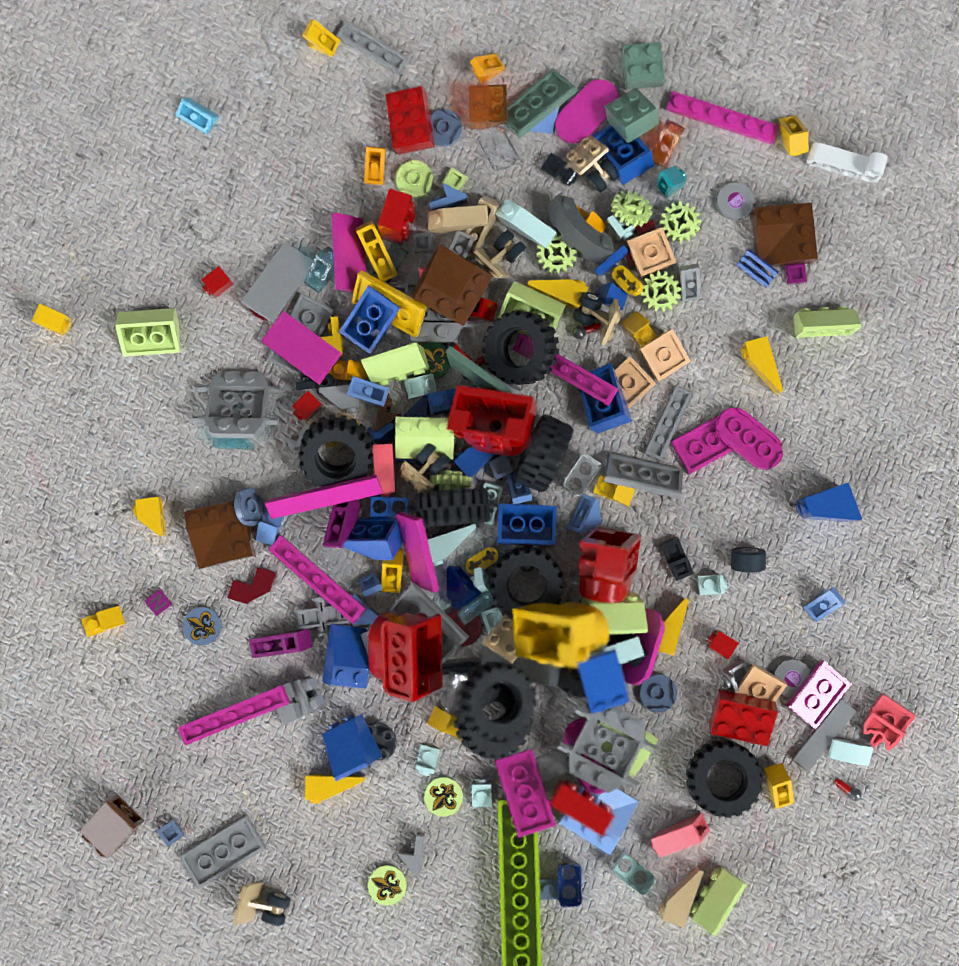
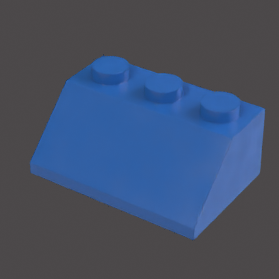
(526, 525)

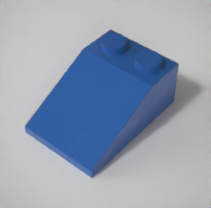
(628, 158)
(370, 320)
(601, 416)
(375, 538)
(346, 658)
(603, 681)

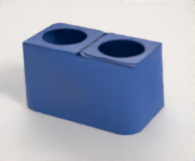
(389, 502)
(573, 882)

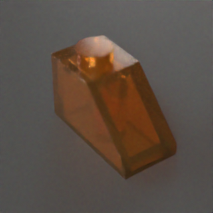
(667, 143)

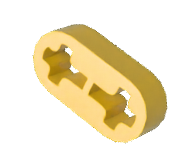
(630, 277)
(485, 564)

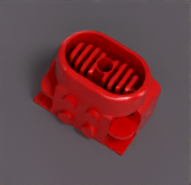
(481, 411)
(608, 564)
(406, 654)

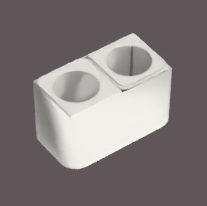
(576, 474)

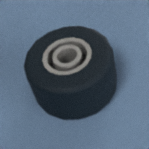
(748, 559)

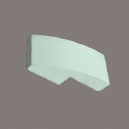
(494, 494)
(850, 752)

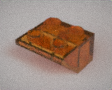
(487, 106)

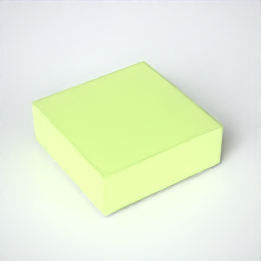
(454, 179)

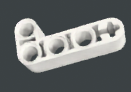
(847, 163)

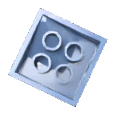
(622, 807)

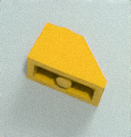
(793, 135)
(51, 320)
(151, 514)
(392, 573)
(779, 785)

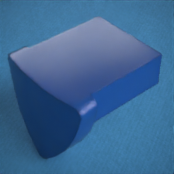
(609, 292)
(383, 435)

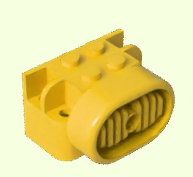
(559, 632)

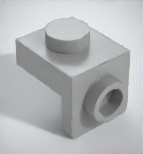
(734, 674)

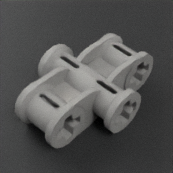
(318, 618)

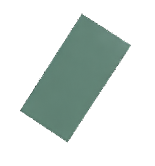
(538, 102)
(474, 372)

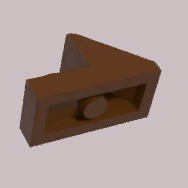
(385, 417)

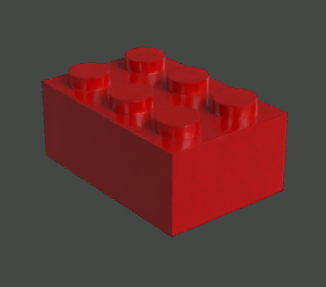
(410, 120)
(396, 217)
(743, 717)
(582, 807)

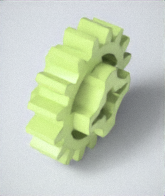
(631, 208)
(687, 224)
(562, 258)
(654, 287)
(450, 480)

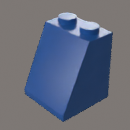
(830, 505)
(350, 746)

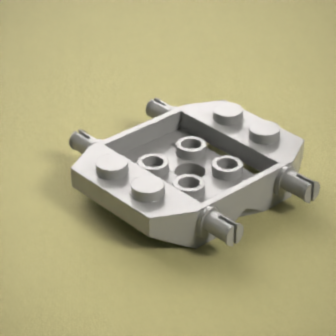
(431, 331)
(249, 421)
(619, 758)

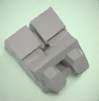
(305, 699)

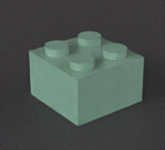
(642, 65)
(632, 115)

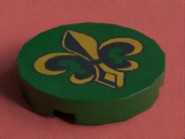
(436, 359)

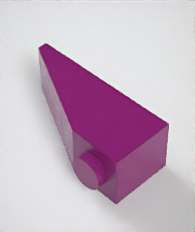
(341, 522)
(281, 643)

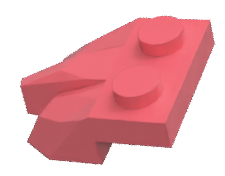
(887, 722)

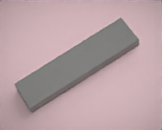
(372, 48)
(668, 423)
(823, 735)

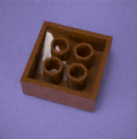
(784, 234)
(451, 285)
(218, 535)

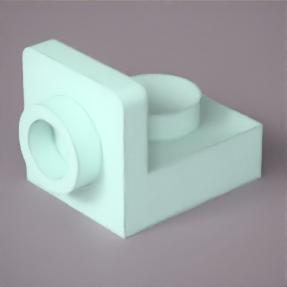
(617, 229)
(420, 386)
(481, 580)
(711, 584)
(491, 618)
(427, 760)
(481, 793)

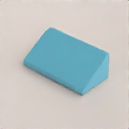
(196, 115)

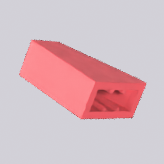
(385, 468)
(680, 836)

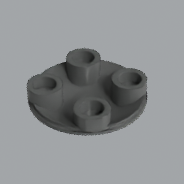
(384, 738)

